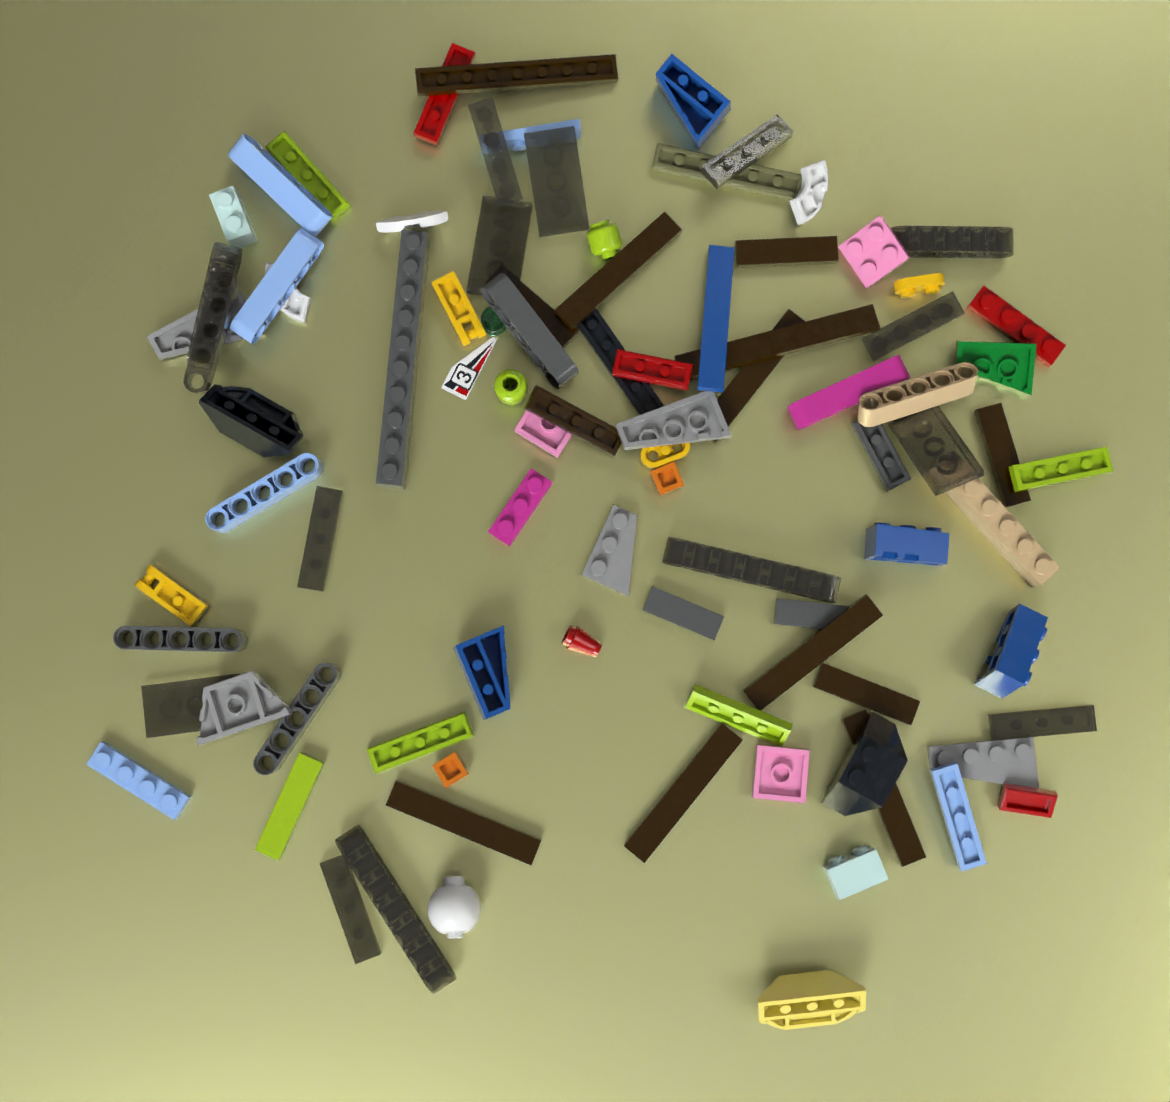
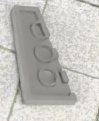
(990, 761)

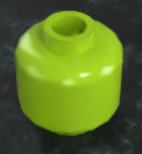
(604, 239)
(507, 379)

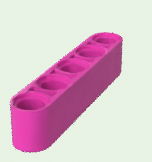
(846, 392)

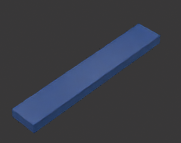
(715, 318)

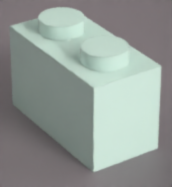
(233, 217)
(855, 871)

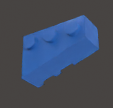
(692, 99)
(906, 544)
(1014, 652)
(486, 671)

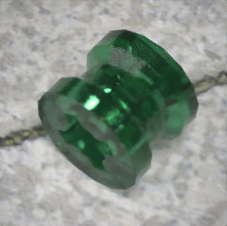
(489, 315)

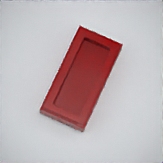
(1027, 800)

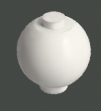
(454, 908)

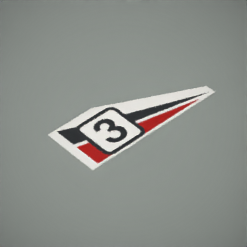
(465, 372)

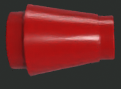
(580, 641)

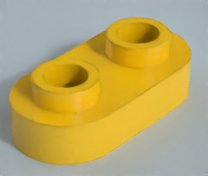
(909, 286)
(665, 455)

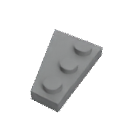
(613, 552)

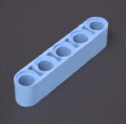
(280, 185)
(276, 286)
(252, 492)

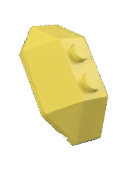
(810, 1000)

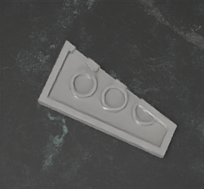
(176, 337)
(680, 422)

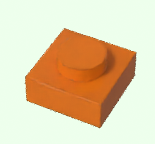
(667, 478)
(450, 769)

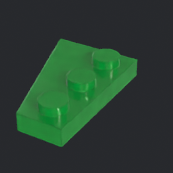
(1001, 362)

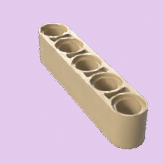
(917, 394)

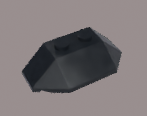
(252, 420)
(868, 769)

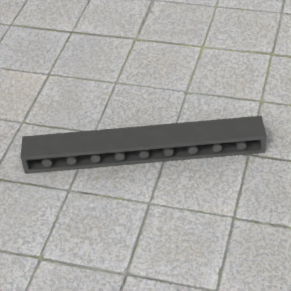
(403, 360)

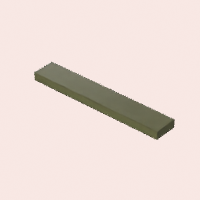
(753, 179)

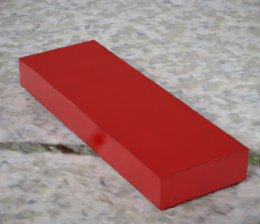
(652, 369)

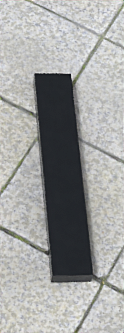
(605, 346)

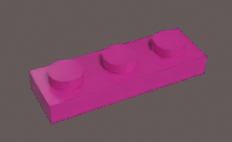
(520, 507)

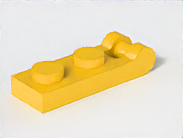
(458, 307)
(172, 596)

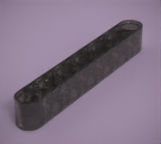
(751, 570)
(395, 909)

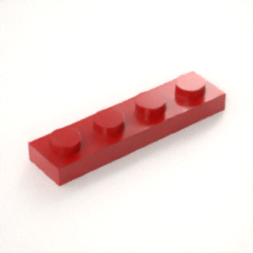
(439, 107)
(1015, 325)

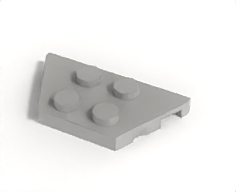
(237, 706)

